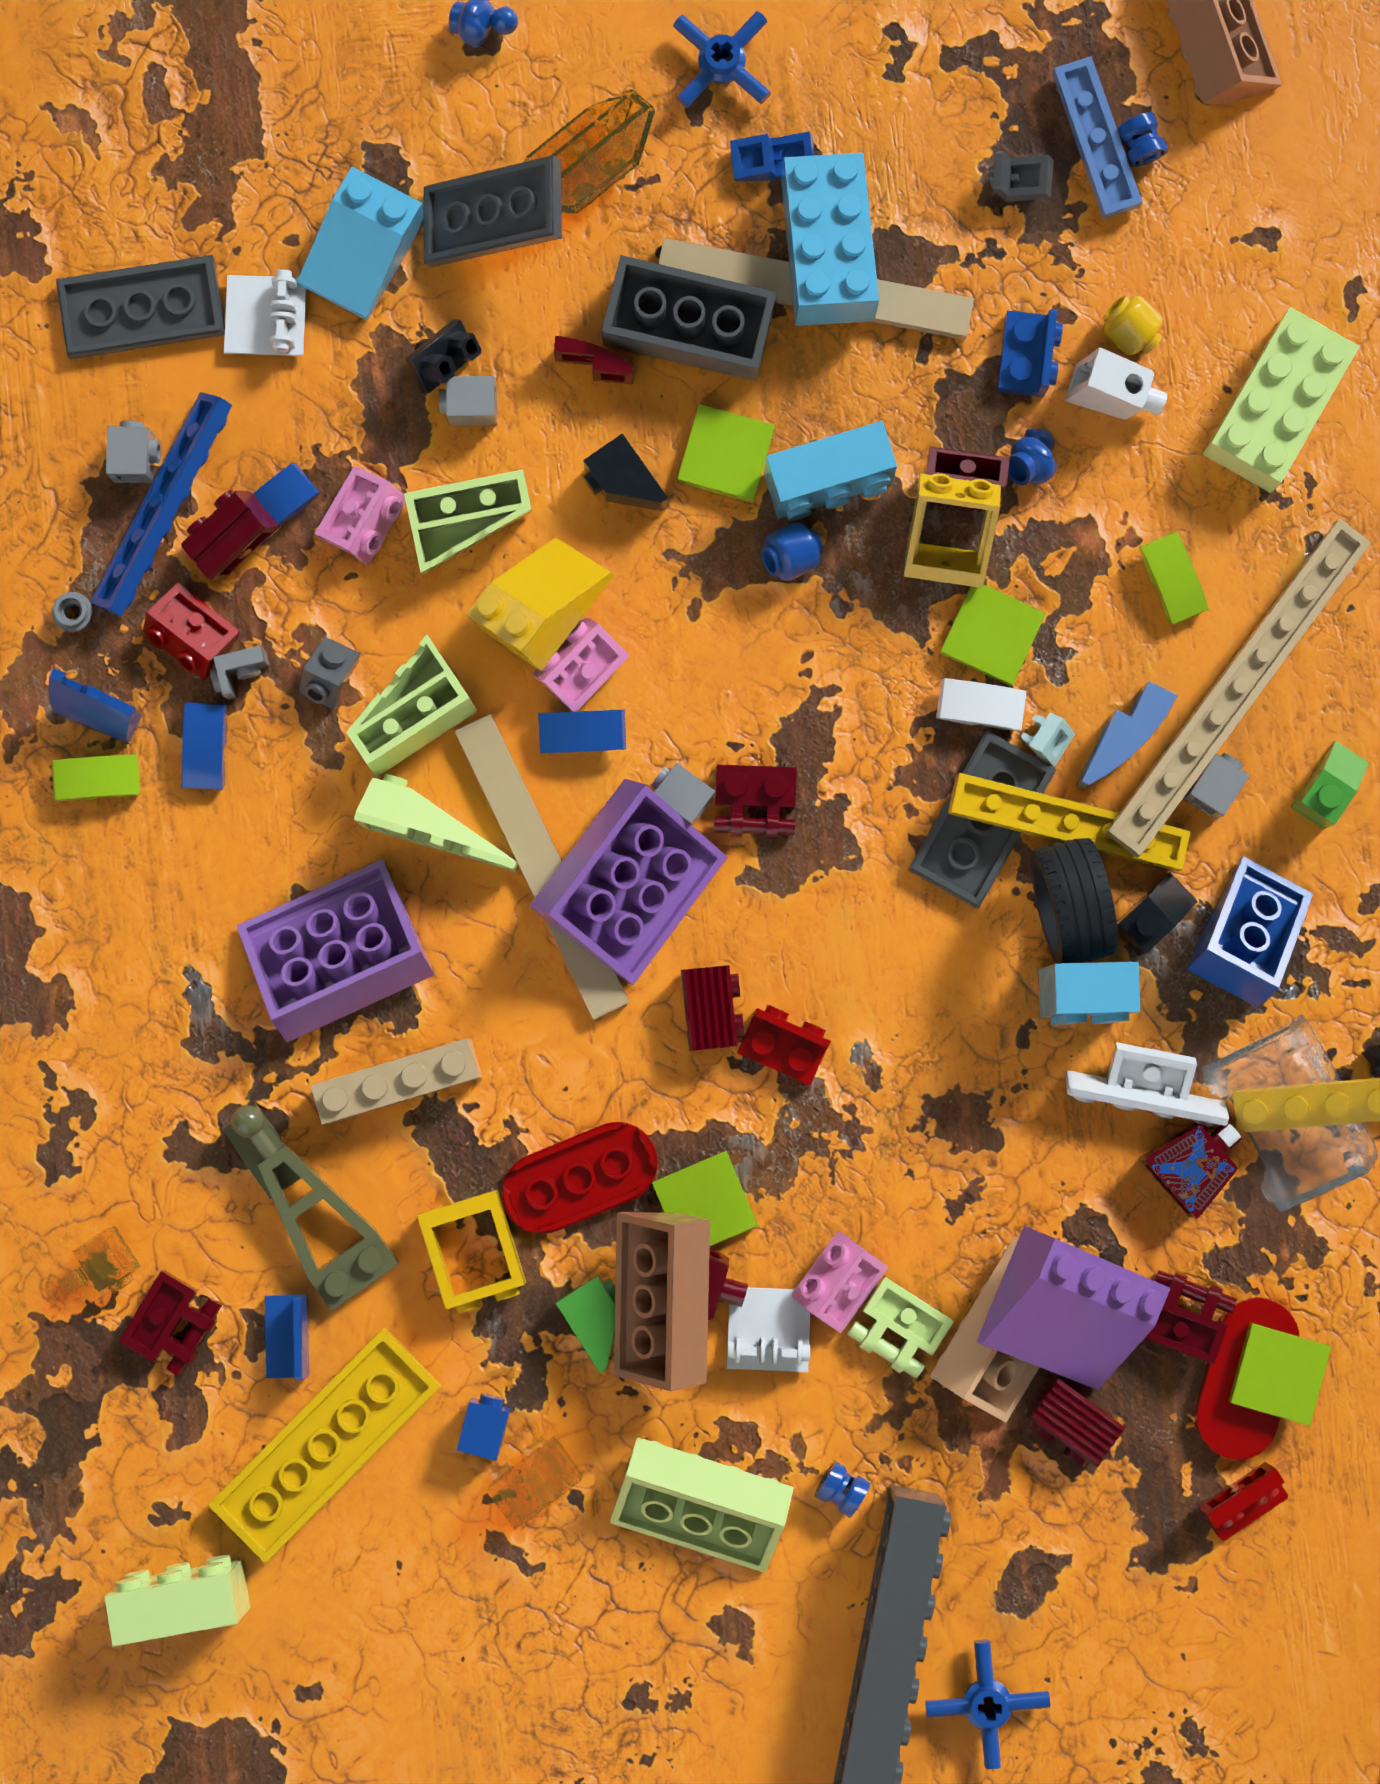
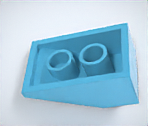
(361, 243)

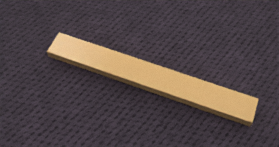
(897, 306)
(533, 852)

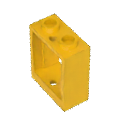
(947, 563)
(501, 1289)

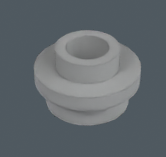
(61, 609)

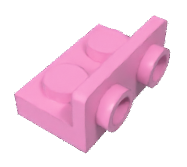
(361, 514)
(582, 664)
(839, 1282)

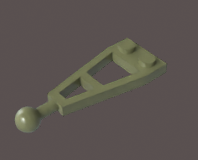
(353, 1267)

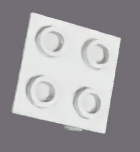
(265, 315)
(769, 1332)

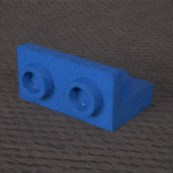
(1028, 352)

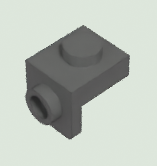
(1021, 177)
(327, 672)

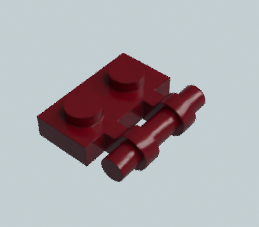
(755, 787)
(159, 1316)
(1186, 1330)

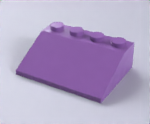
(629, 880)
(334, 951)
(1070, 1310)

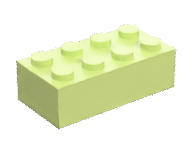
(1281, 400)

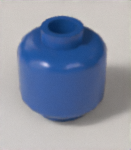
(791, 551)

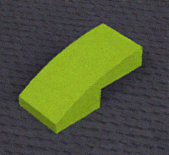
(1174, 577)
(95, 777)

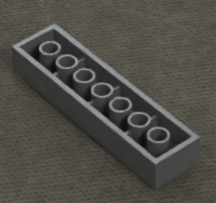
(892, 1638)

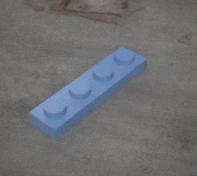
(1097, 137)

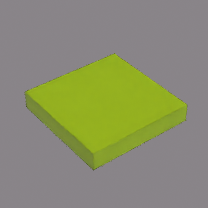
(726, 453)
(992, 633)
(709, 1192)
(1279, 1374)

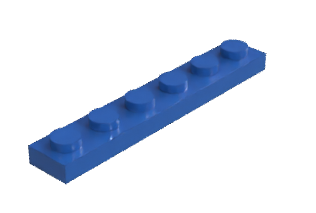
(161, 503)

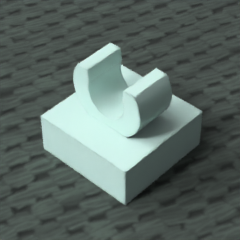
(1050, 739)

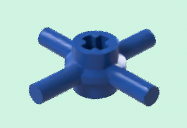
(721, 47)
(1000, 1713)

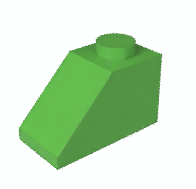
(1331, 786)
(592, 1317)

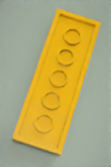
(324, 1445)

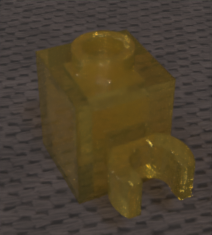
(104, 1261)

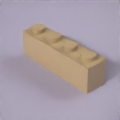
(396, 1081)

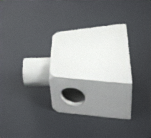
(1114, 386)

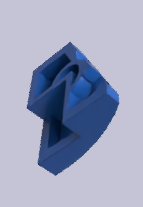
(92, 707)

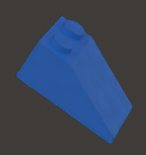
(1251, 933)

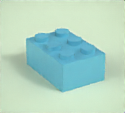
(830, 471)
(1089, 989)

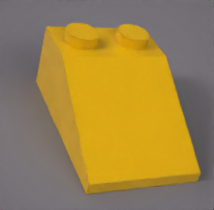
(540, 601)

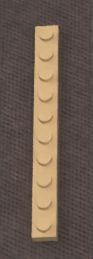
(1237, 688)

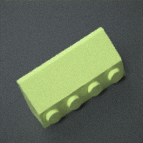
(702, 1505)

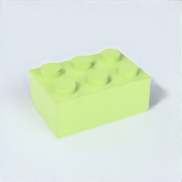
(177, 1600)

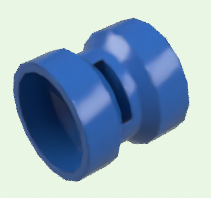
(1142, 139)
(842, 1489)

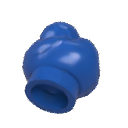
(477, 20)
(1032, 458)

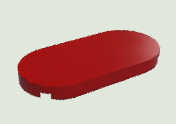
(579, 1177)
(1228, 1427)

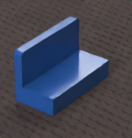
(287, 1336)

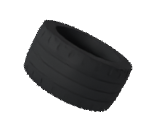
(1074, 901)

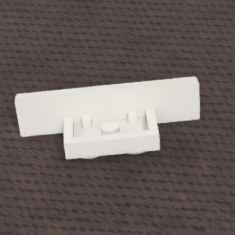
(1149, 1082)

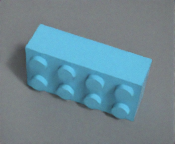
(829, 239)

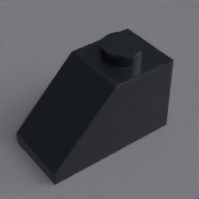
(623, 476)
(1155, 914)

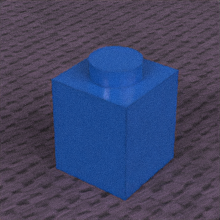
(484, 1427)

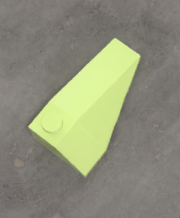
(405, 814)

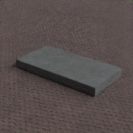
(493, 211)
(140, 307)
(969, 854)

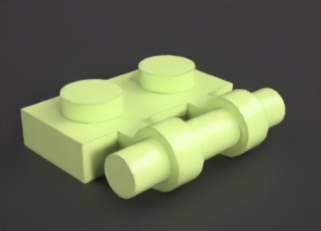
(908, 1317)

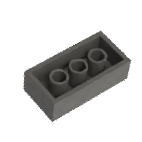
(688, 318)

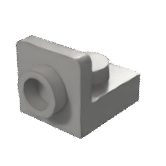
(243, 663)

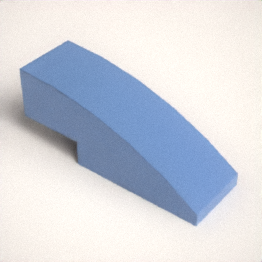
(1127, 733)

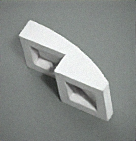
(981, 704)

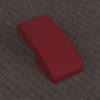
(606, 365)

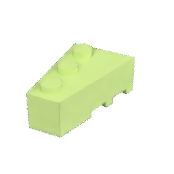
(464, 513)
(411, 710)

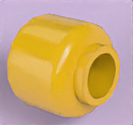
(1133, 325)

